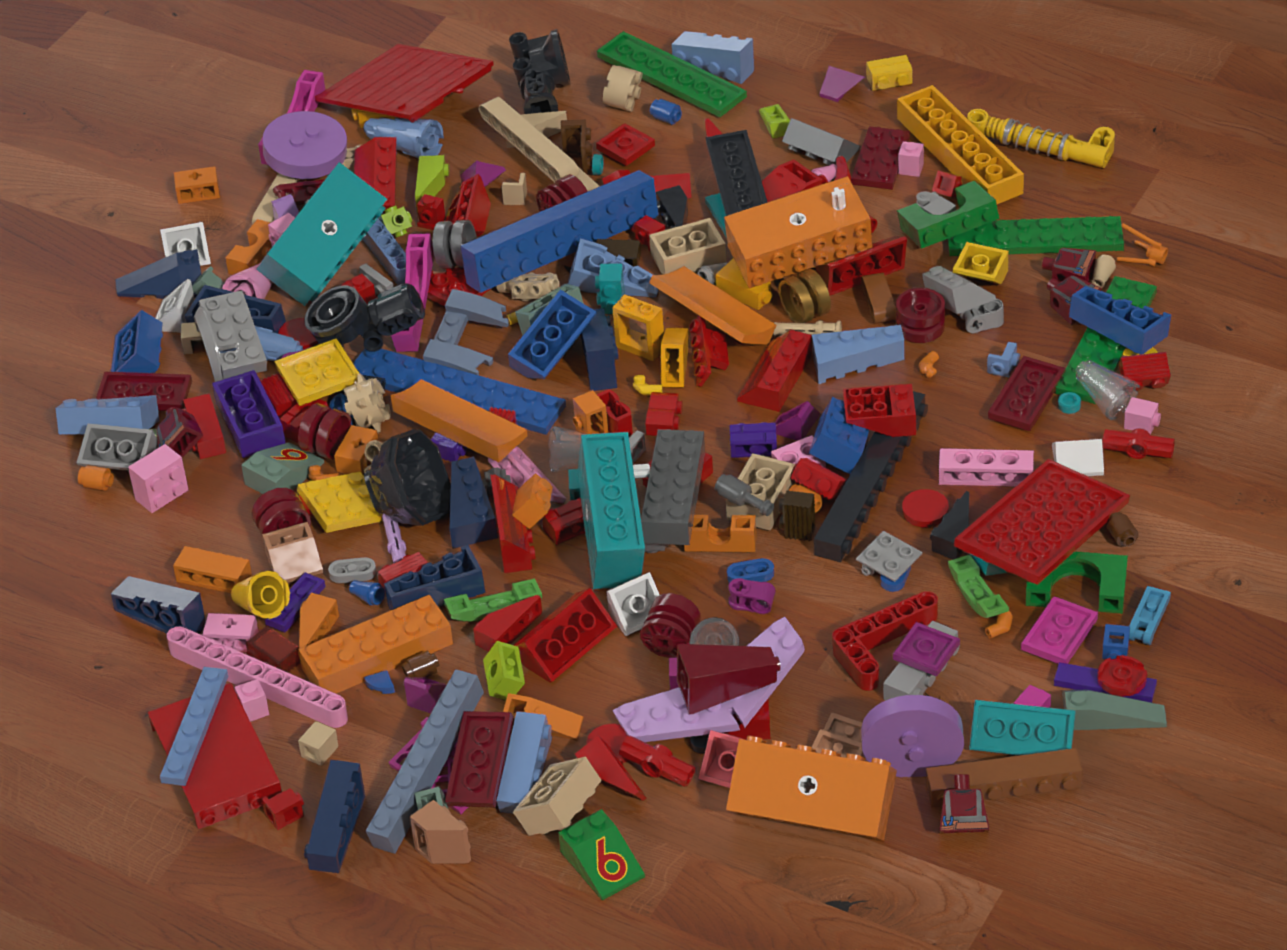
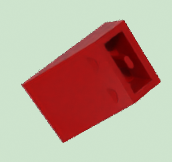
(788, 180)
(882, 409)

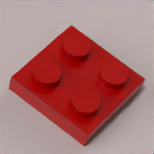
(625, 144)

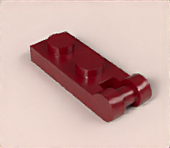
(300, 190)

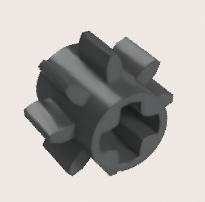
(487, 480)

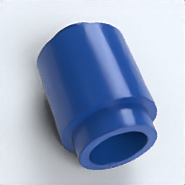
(665, 111)

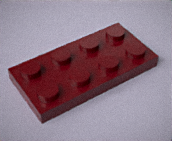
(878, 158)
(168, 388)
(1026, 393)
(479, 759)

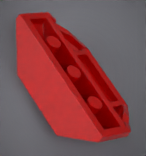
(471, 204)

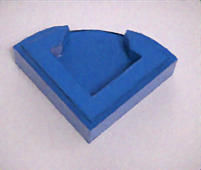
(381, 682)

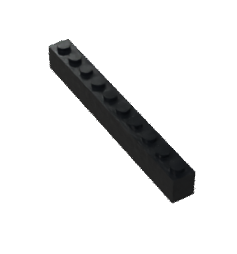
(862, 490)

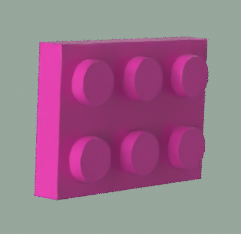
(1059, 631)

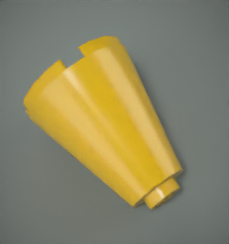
(262, 594)

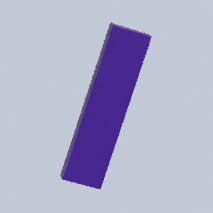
(1082, 678)

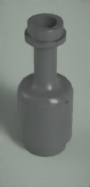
(735, 489)

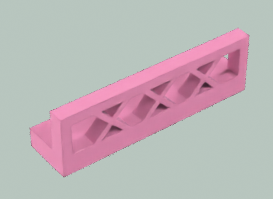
(521, 469)

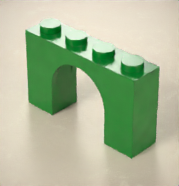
(926, 229)
(1106, 570)

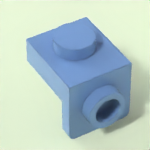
(1003, 364)

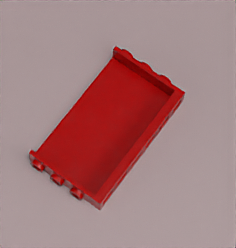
(231, 764)

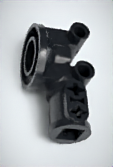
(537, 68)
(345, 315)

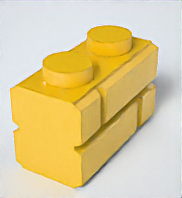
(889, 72)

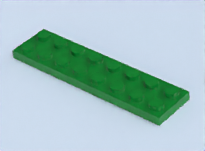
(672, 74)
(1044, 235)
(1099, 347)

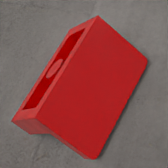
(667, 181)

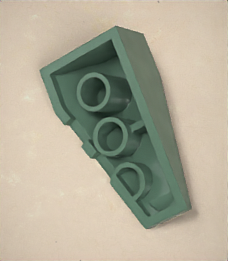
(1108, 711)

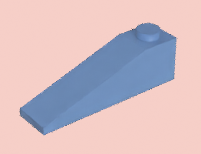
(587, 266)

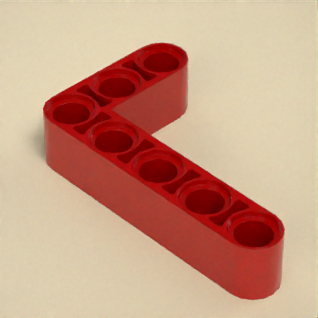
(854, 639)

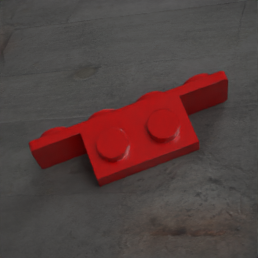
(708, 350)

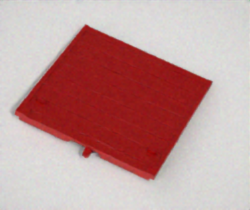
(406, 81)

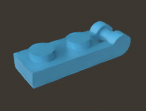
(1149, 614)

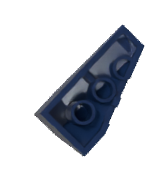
(161, 276)

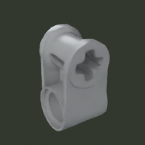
(984, 316)

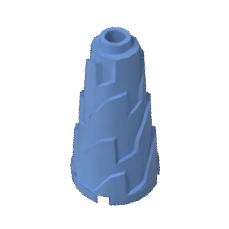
(412, 138)
(274, 344)

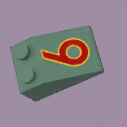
(278, 467)

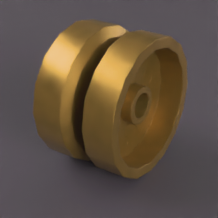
(804, 296)

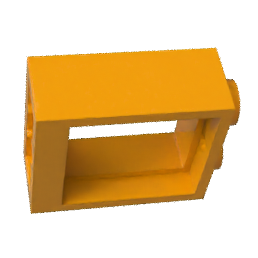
(629, 340)

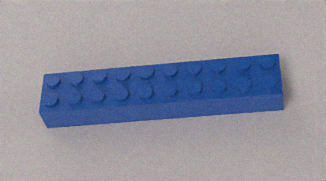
(557, 231)

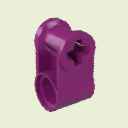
(753, 596)

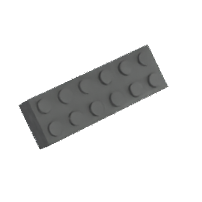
(673, 487)

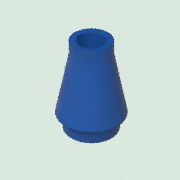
(369, 592)

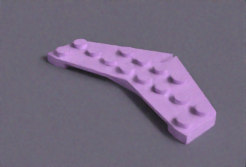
(666, 715)

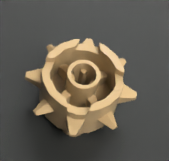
(367, 403)

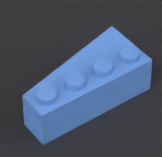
(720, 56)
(856, 350)
(123, 412)

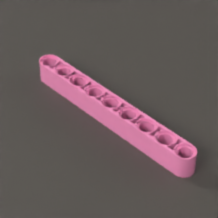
(276, 684)

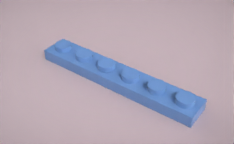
(194, 726)

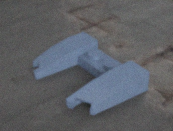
(459, 309)

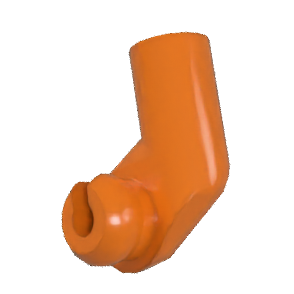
(926, 364)
(316, 474)
(1002, 625)

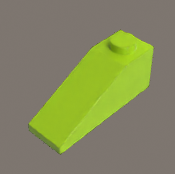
(430, 176)

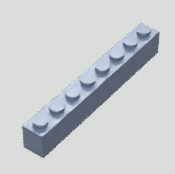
(424, 761)

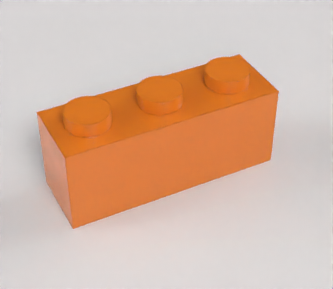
(210, 569)

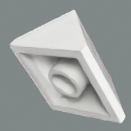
(186, 238)
(175, 306)
(1080, 455)
(631, 603)

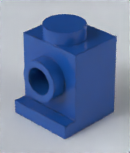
(1115, 647)

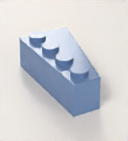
(524, 759)

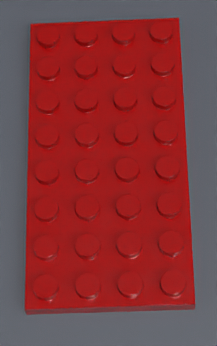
(1041, 521)

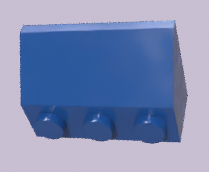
(138, 345)

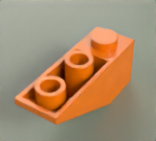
(563, 722)

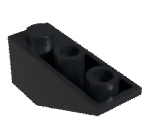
(672, 206)
(951, 526)

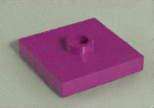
(926, 649)

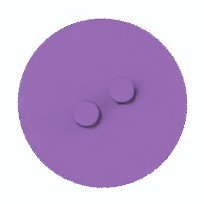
(304, 144)
(913, 734)

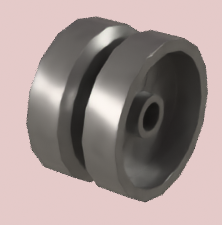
(448, 242)

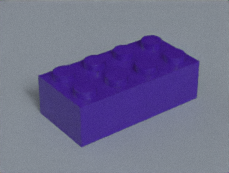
(248, 413)

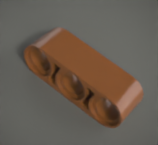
(878, 298)

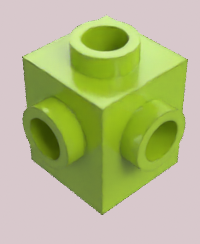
(396, 220)

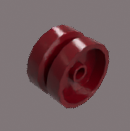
(921, 314)
(323, 430)
(279, 510)

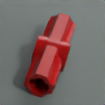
(1138, 443)
(657, 761)

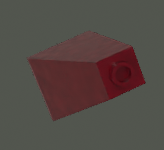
(722, 672)

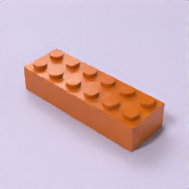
(376, 645)

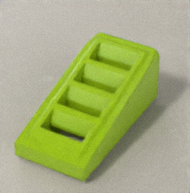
(775, 120)

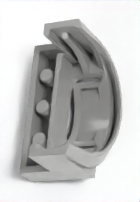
(228, 325)

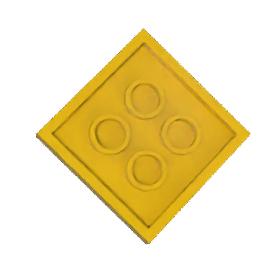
(317, 371)
(340, 502)

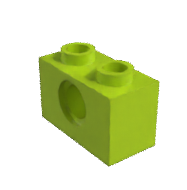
(503, 670)

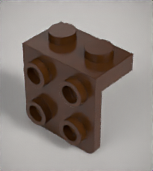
(576, 143)

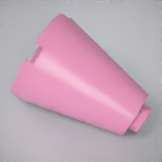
(250, 282)

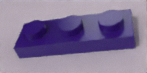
(298, 593)

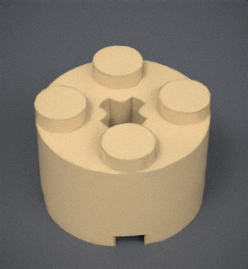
(622, 88)

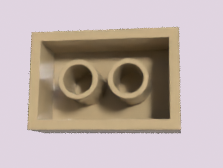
(688, 246)
(769, 481)
(557, 796)

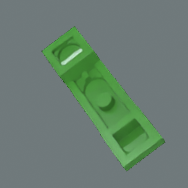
(974, 589)
(477, 609)

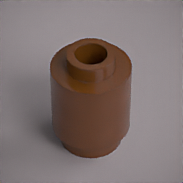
(1122, 529)
(421, 665)

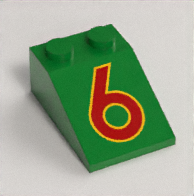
(600, 854)

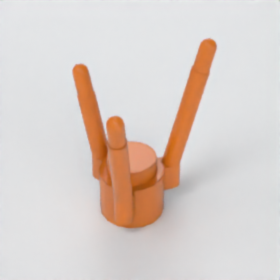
(1155, 251)

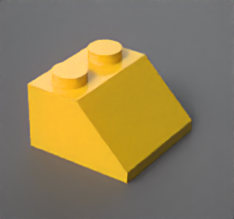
(982, 263)

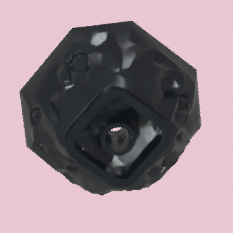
(409, 480)

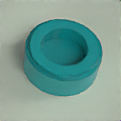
(597, 164)
(1069, 403)

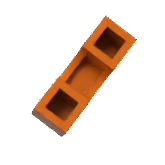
(242, 257)
(738, 537)

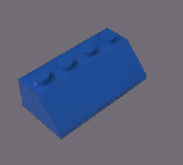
(550, 336)

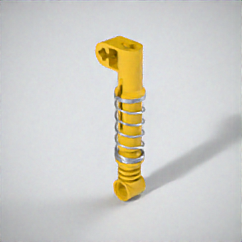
(1064, 146)

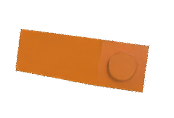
(316, 618)

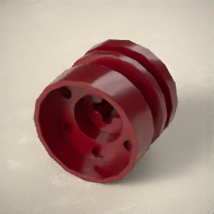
(559, 192)
(669, 624)

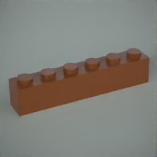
(1010, 775)

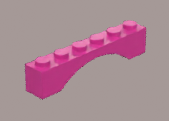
(307, 87)
(418, 273)

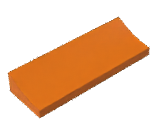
(715, 306)
(458, 420)

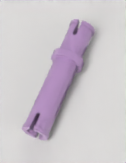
(394, 539)

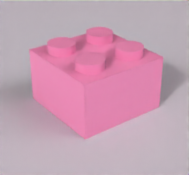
(158, 478)

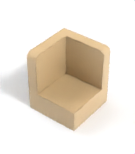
(515, 192)
(188, 336)
(318, 743)

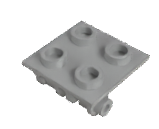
(888, 557)

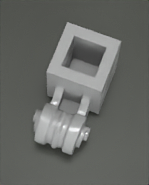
(934, 204)

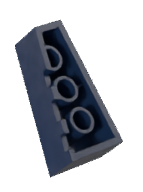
(600, 352)

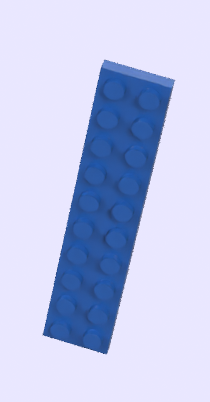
(533, 409)

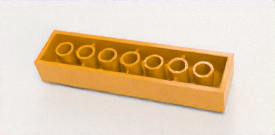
(959, 143)

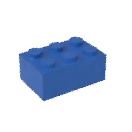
(836, 440)

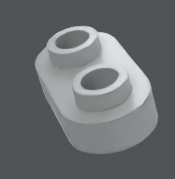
(352, 569)

